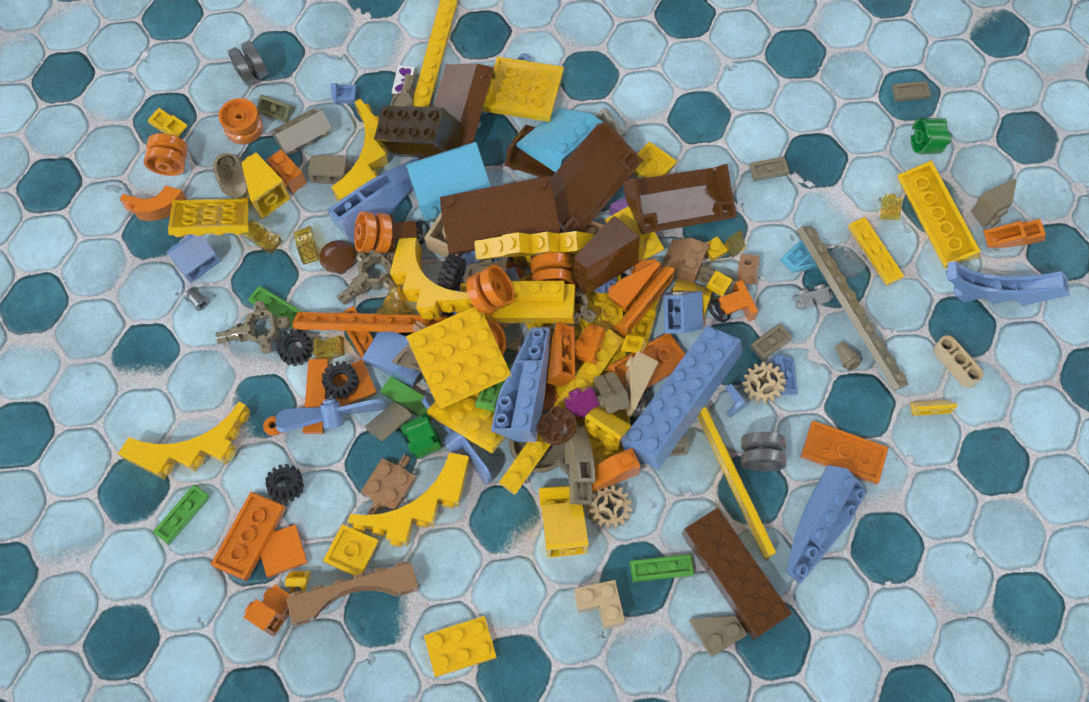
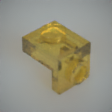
(890, 207)
(329, 348)

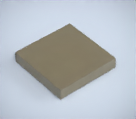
(388, 421)

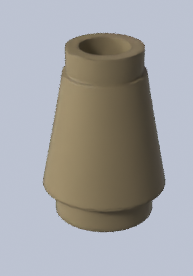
(847, 356)

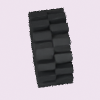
(451, 272)
(294, 358)
(344, 390)
(288, 492)

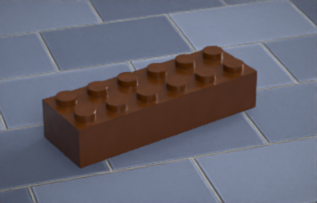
(736, 573)

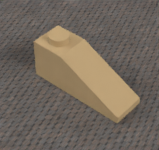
(637, 377)

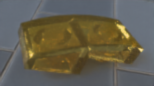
(262, 237)
(306, 245)

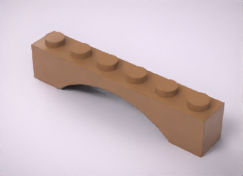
(394, 581)

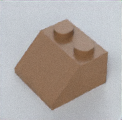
(685, 257)

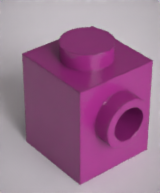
(581, 401)

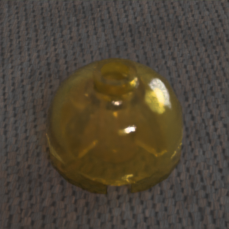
(395, 303)

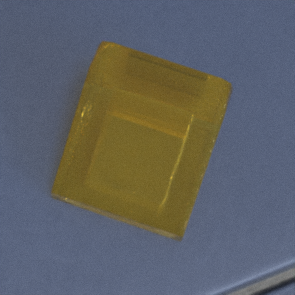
(735, 244)

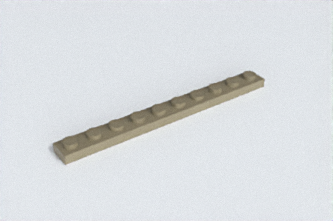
(852, 307)

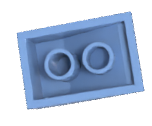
(382, 352)

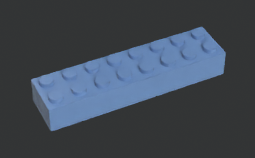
(682, 397)

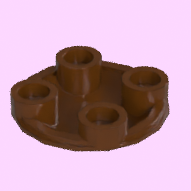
(337, 256)
(557, 426)

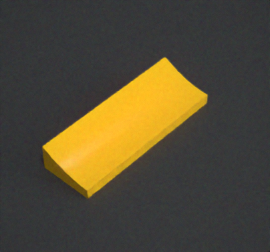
(938, 214)
(536, 311)

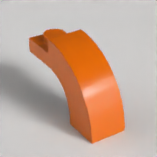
(153, 208)

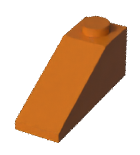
(629, 289)
(561, 356)
(616, 469)

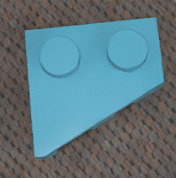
(798, 258)

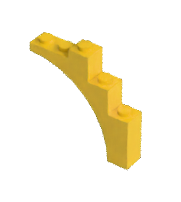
(370, 160)
(531, 244)
(430, 297)
(215, 443)
(422, 511)

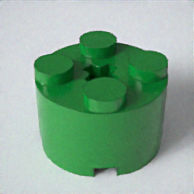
(930, 136)
(422, 436)

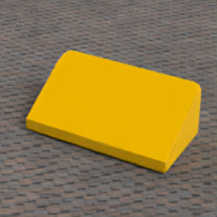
(934, 407)
(557, 494)

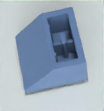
(193, 257)
(683, 311)

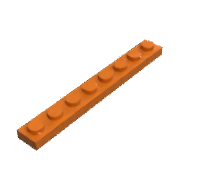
(359, 322)

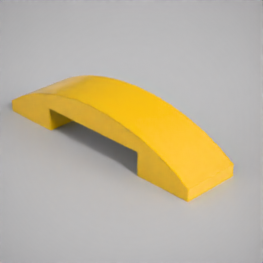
(642, 331)

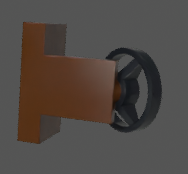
(407, 229)

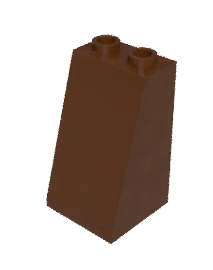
(606, 256)

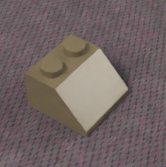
(994, 204)

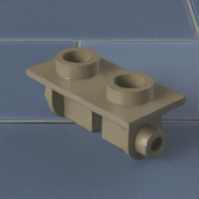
(706, 273)

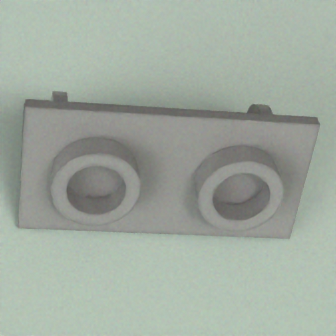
(805, 298)

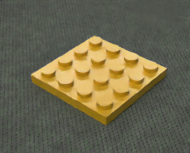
(523, 89)
(208, 217)
(458, 357)
(469, 422)

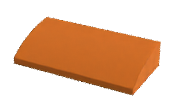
(645, 301)

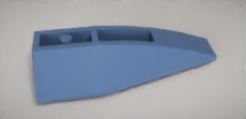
(376, 196)
(523, 394)
(824, 519)

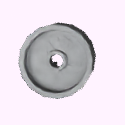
(247, 63)
(763, 451)

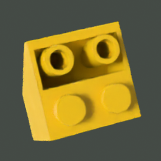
(606, 427)

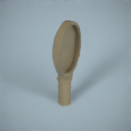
(403, 98)

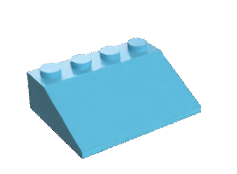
(556, 140)
(445, 175)

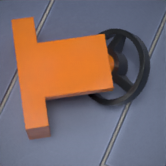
(733, 302)

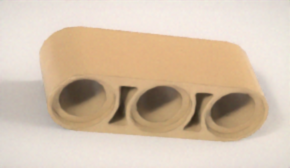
(959, 371)

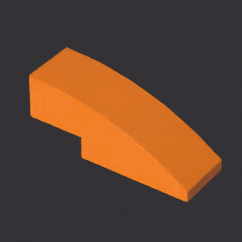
(1015, 234)

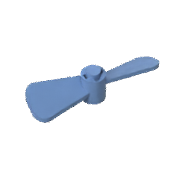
(328, 412)
(455, 442)

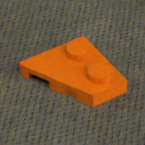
(589, 343)

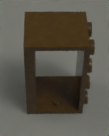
(418, 131)

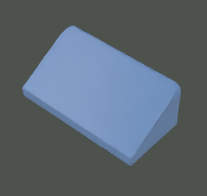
(786, 366)

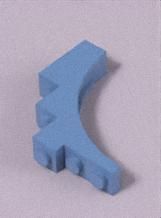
(1025, 289)

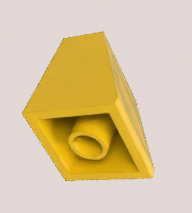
(264, 186)
(564, 529)

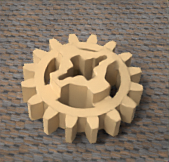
(760, 375)
(618, 505)

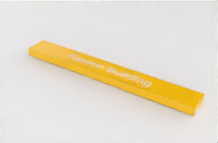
(736, 484)

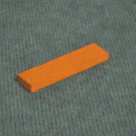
(315, 391)

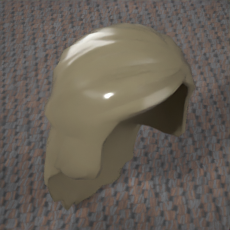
(230, 175)

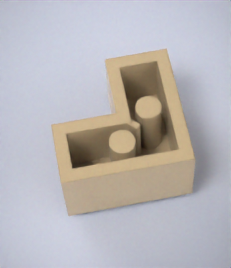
(604, 598)

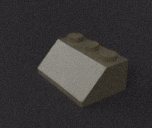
(301, 130)

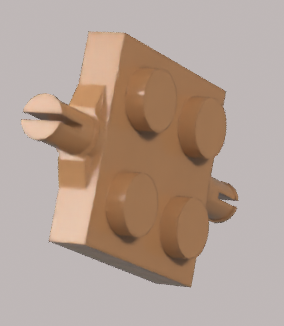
(388, 485)

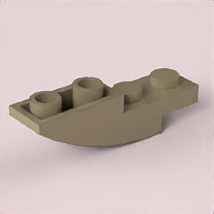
(581, 467)

